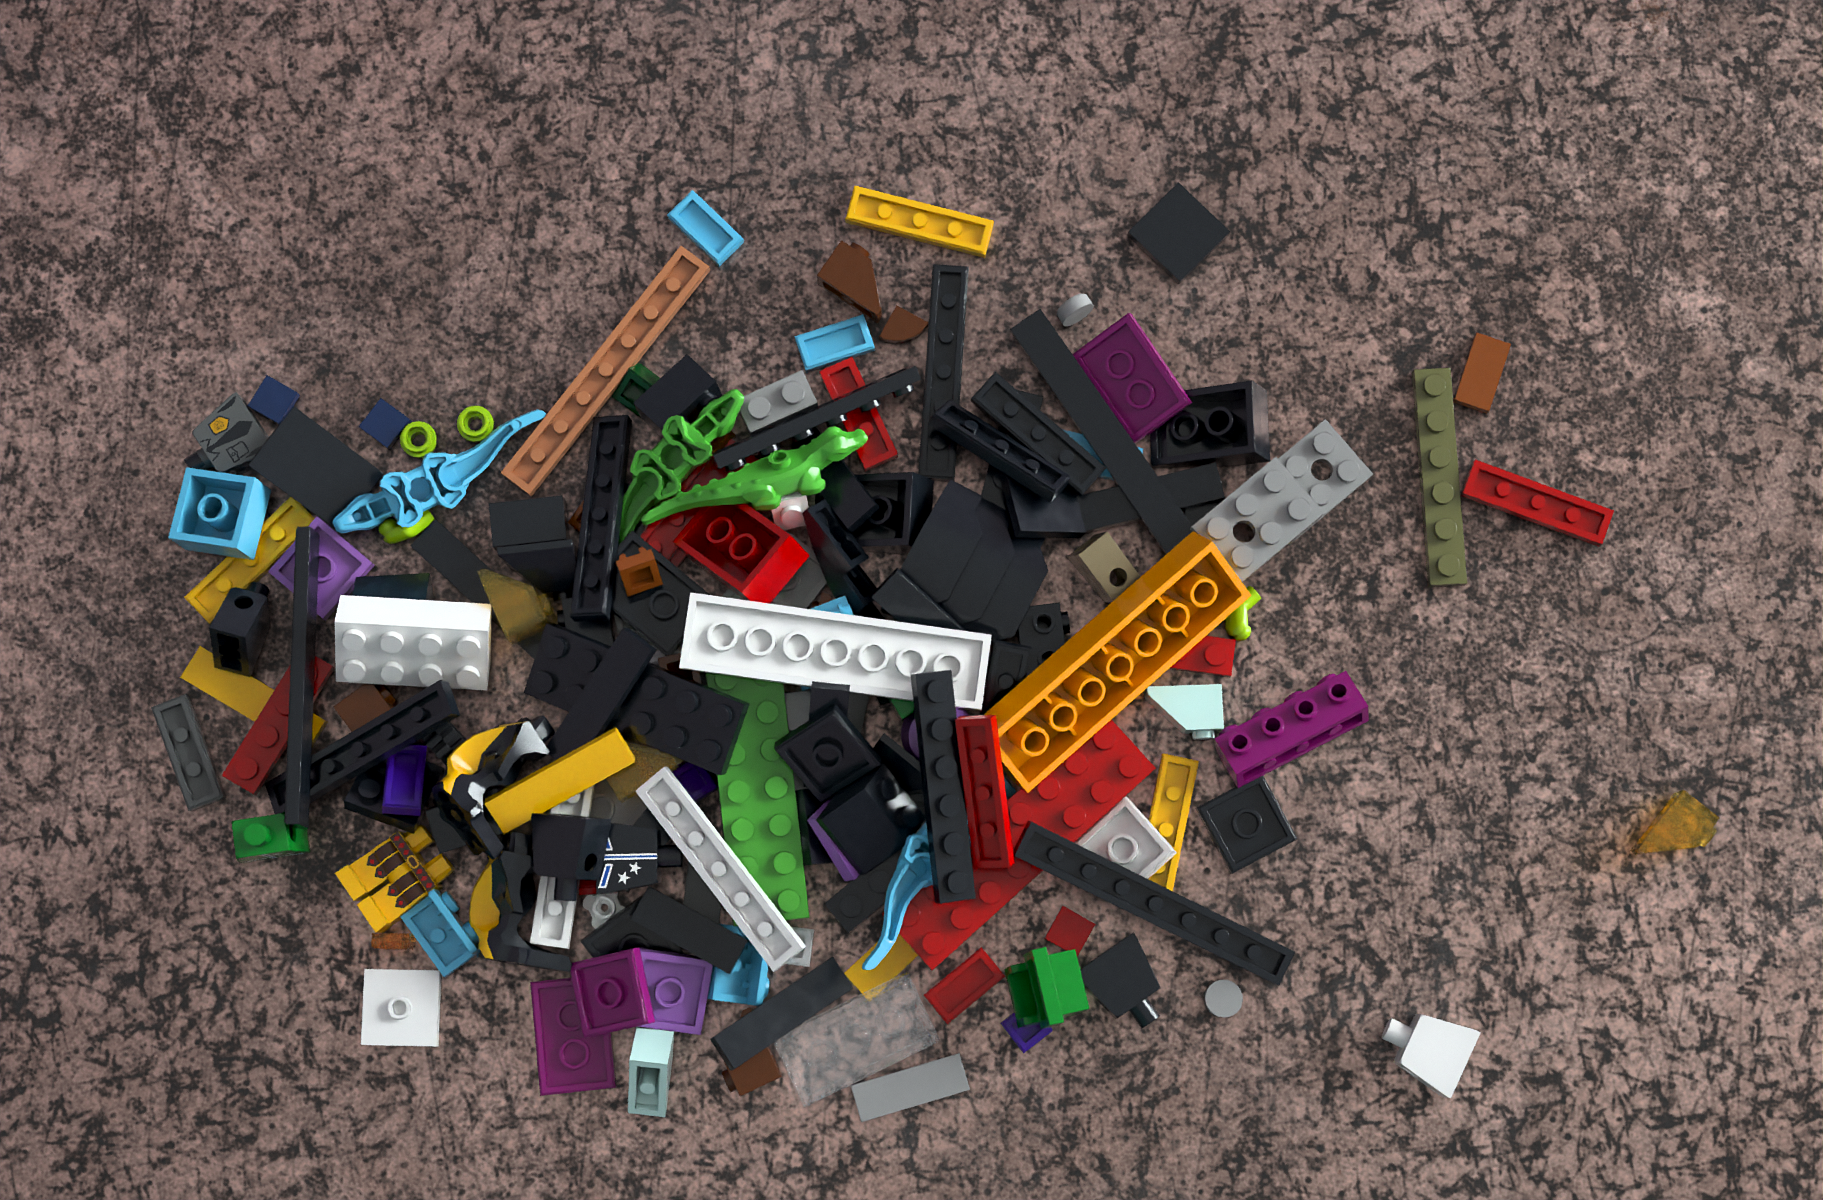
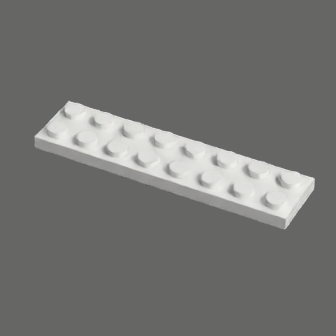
(829, 647)

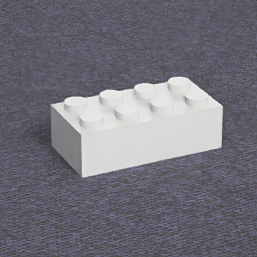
(412, 642)

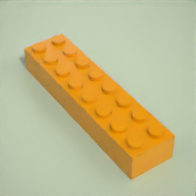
(1114, 658)

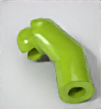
(395, 533)
(1237, 622)

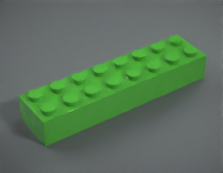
(760, 797)

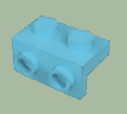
(442, 932)
(748, 980)

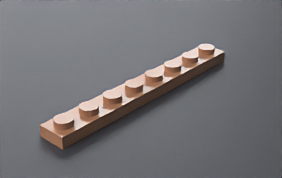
(605, 371)

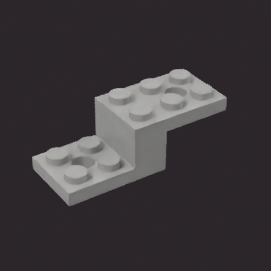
(1283, 500)

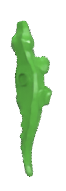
(682, 449)
(768, 478)

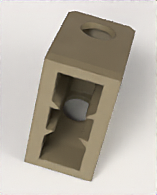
(1095, 562)

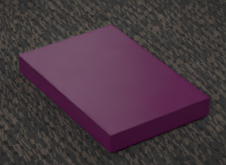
(1132, 378)
(564, 1056)

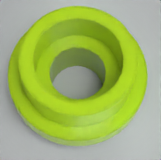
(470, 414)
(414, 429)

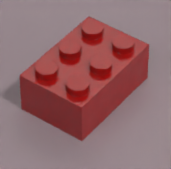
(742, 550)

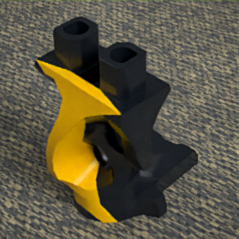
(486, 761)
(499, 903)

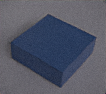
(273, 399)
(384, 424)

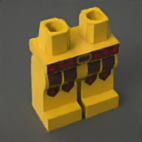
(403, 866)

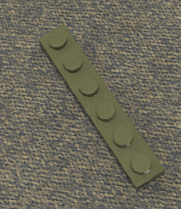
(1439, 477)

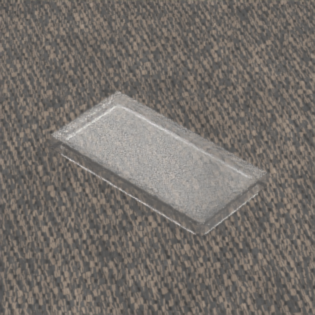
(856, 1039)

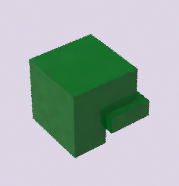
(1046, 988)

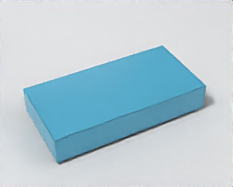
(705, 228)
(834, 343)

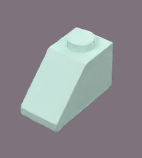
(1190, 708)
(650, 1071)

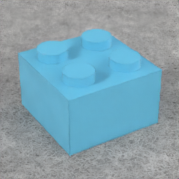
(219, 513)

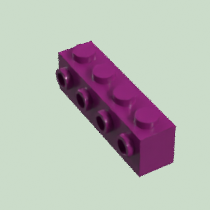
(1291, 728)

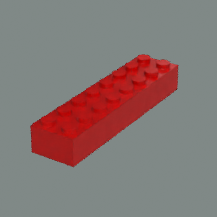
(1063, 803)

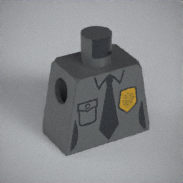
(228, 438)

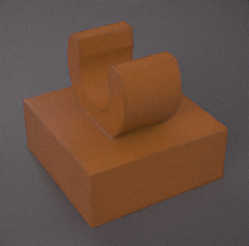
(639, 571)

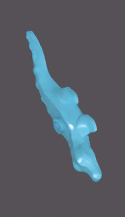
(438, 481)
(909, 878)

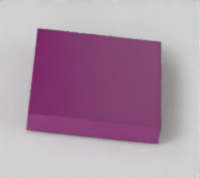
(611, 992)

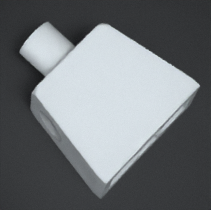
(1432, 1050)

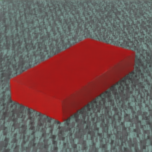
(964, 985)

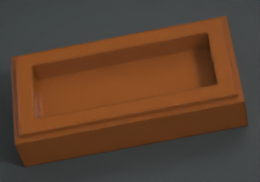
(1481, 373)

